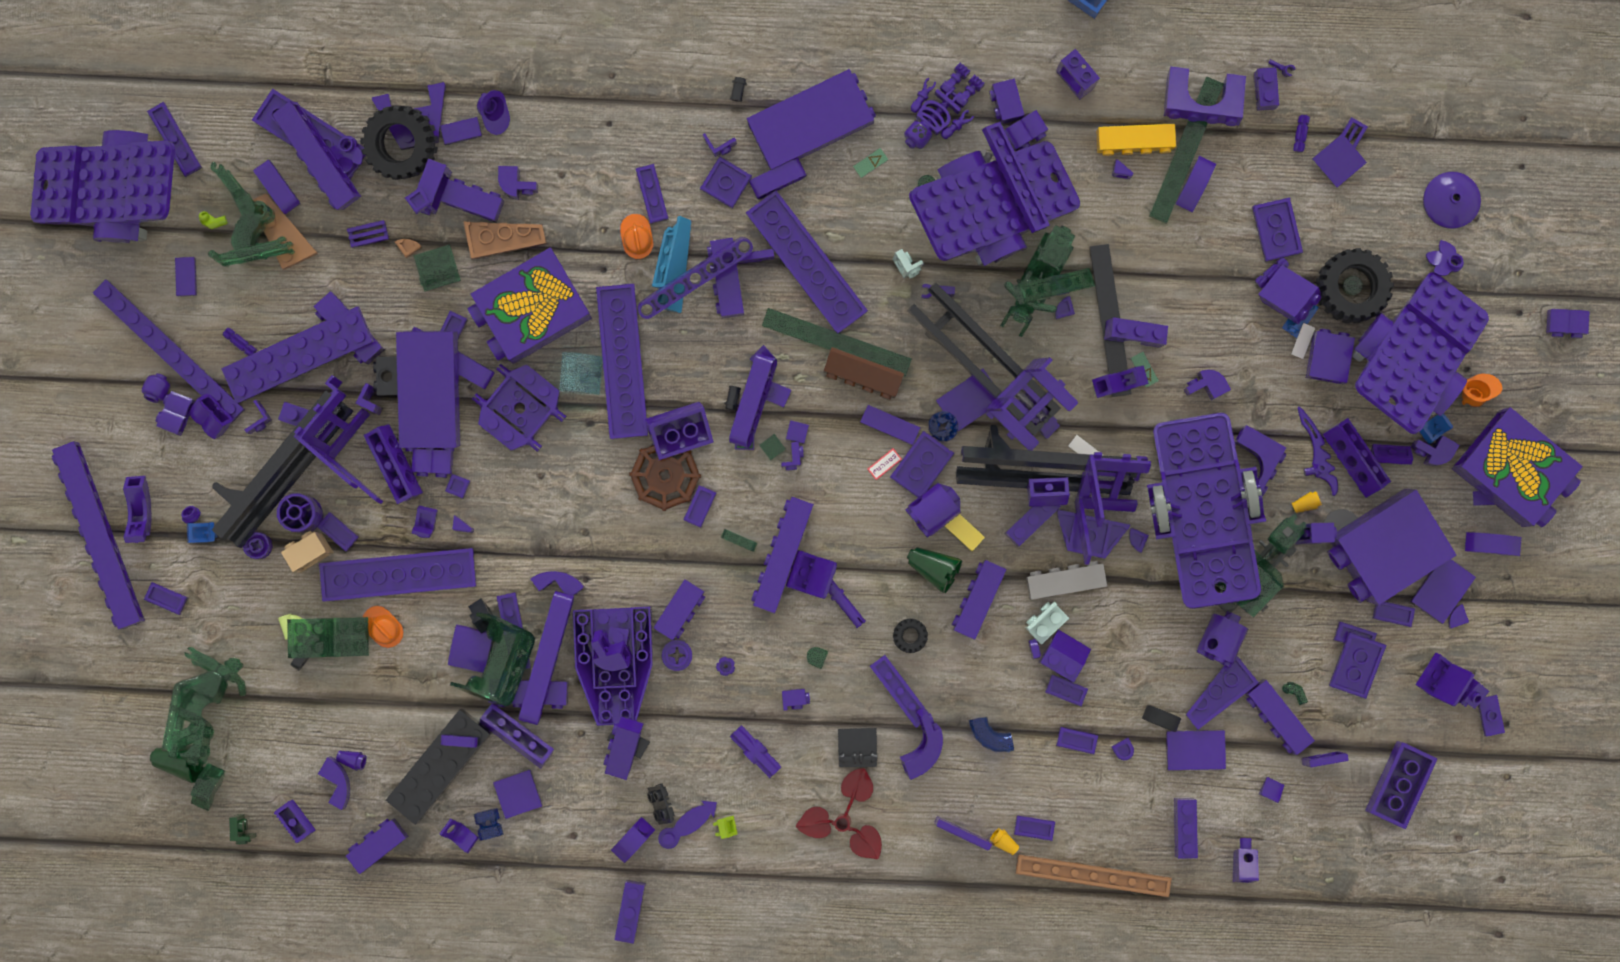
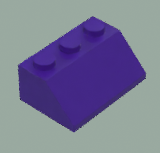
(679, 430)

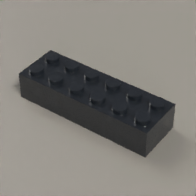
(436, 768)

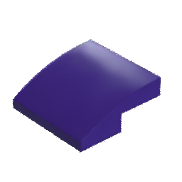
(469, 649)

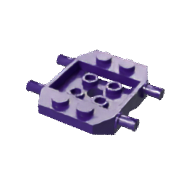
(505, 400)

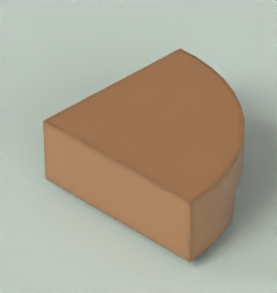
(408, 246)

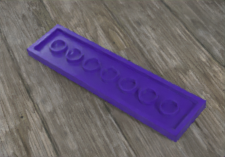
(806, 262)
(297, 355)
(622, 361)
(397, 574)

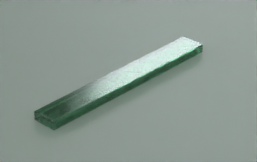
(1184, 154)
(827, 338)

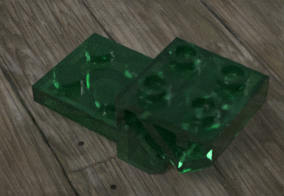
(328, 637)

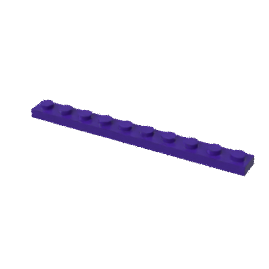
(165, 347)

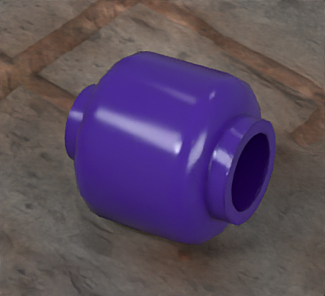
(155, 388)

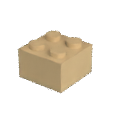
(307, 551)

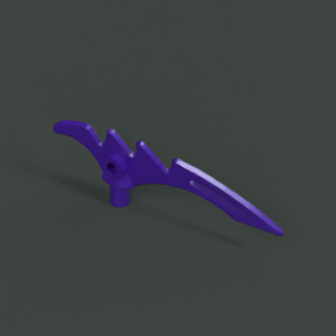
(1320, 467)

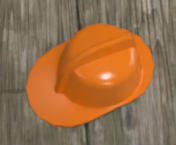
(636, 236)
(1480, 389)
(383, 627)

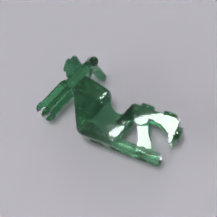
(1046, 262)
(189, 700)

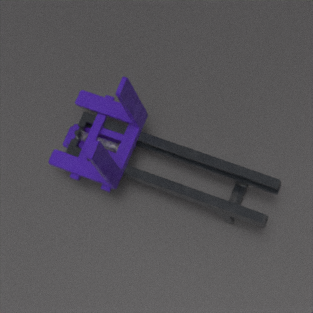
(1020, 417)
(289, 462)
(1101, 476)

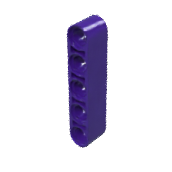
(471, 369)
(753, 400)

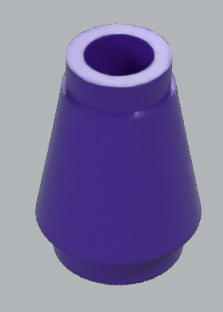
(351, 759)

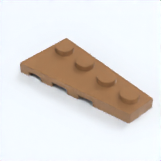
(284, 227)
(498, 238)

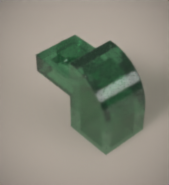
(206, 786)

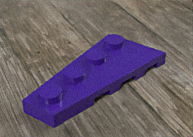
(1221, 693)

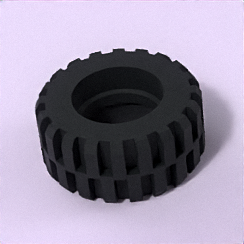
(375, 148)
(1376, 274)

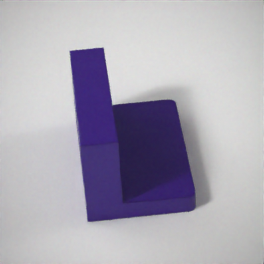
(364, 398)

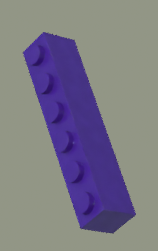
(316, 155)
(783, 554)

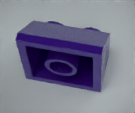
(1065, 656)

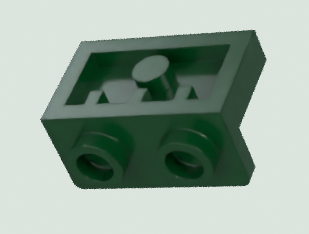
(238, 825)

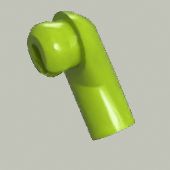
(211, 222)

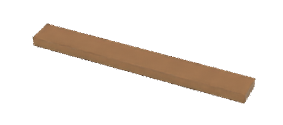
(1093, 875)

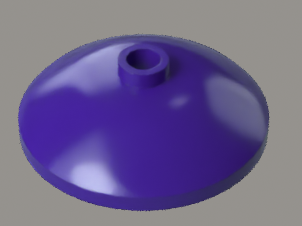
(1442, 207)

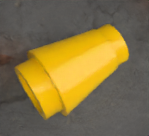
(1307, 502)
(1003, 841)

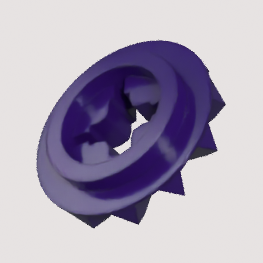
(683, 648)

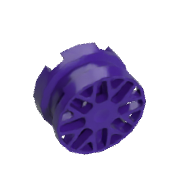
(258, 546)

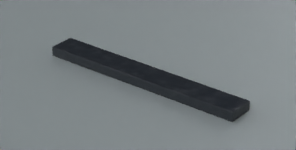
(1108, 307)

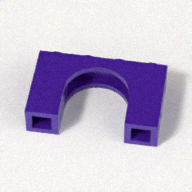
(1181, 105)
(1266, 451)

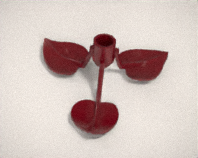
(816, 820)

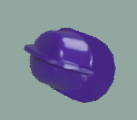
(494, 112)

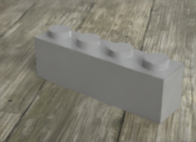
(1066, 581)

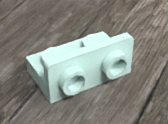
(903, 263)
(1046, 622)

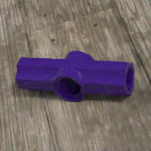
(755, 751)

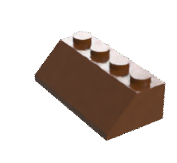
(863, 373)

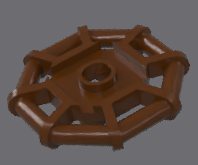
(668, 486)

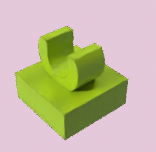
(726, 827)

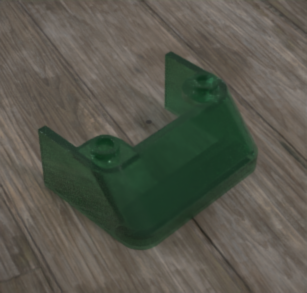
(504, 664)

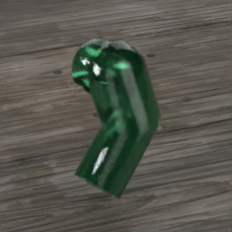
(1296, 690)

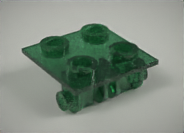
(437, 268)

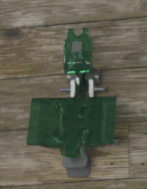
(1271, 581)

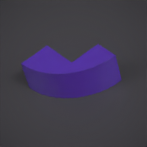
(1196, 184)
(1120, 381)
(1493, 544)
(568, 583)
(336, 774)

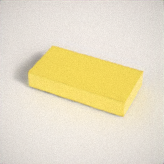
(965, 532)

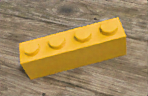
(1136, 139)

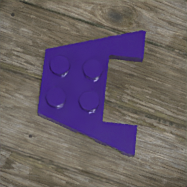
(434, 112)

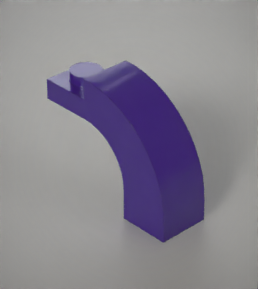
(139, 509)
(929, 750)

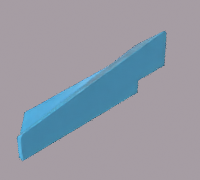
(673, 260)

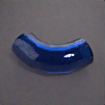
(989, 738)

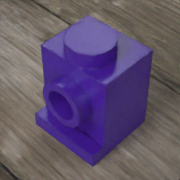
(795, 698)

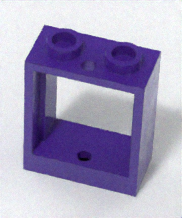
(1079, 80)
(433, 184)

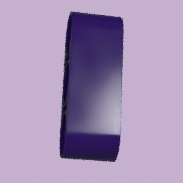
(778, 178)
(276, 186)

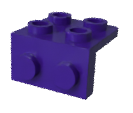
(811, 574)
(1444, 680)

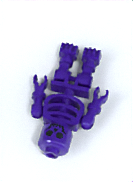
(919, 133)

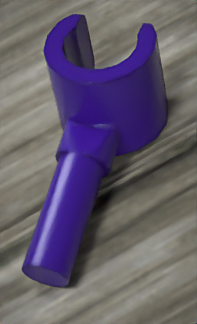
(1283, 68)

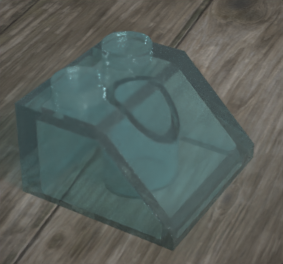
(580, 373)

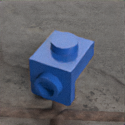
(1435, 428)
(200, 532)

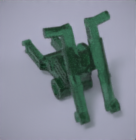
(248, 227)

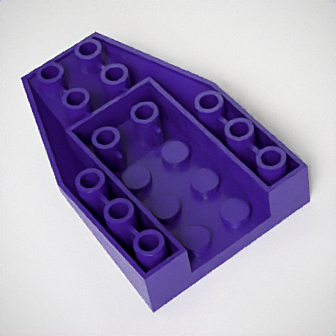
(620, 691)

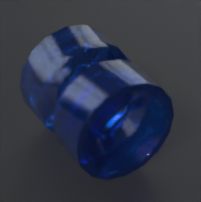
(491, 830)

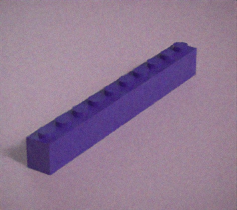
(98, 535)

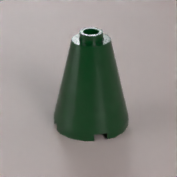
(935, 567)
(176, 767)

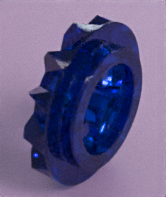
(951, 428)

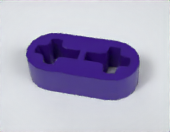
(460, 741)

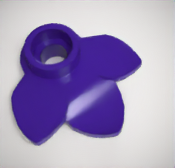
(345, 156)
(1442, 259)

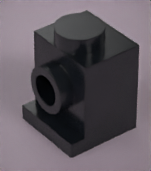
(481, 607)

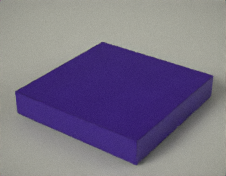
(1339, 160)
(726, 182)
(1324, 759)
(517, 794)

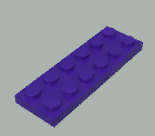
(275, 101)

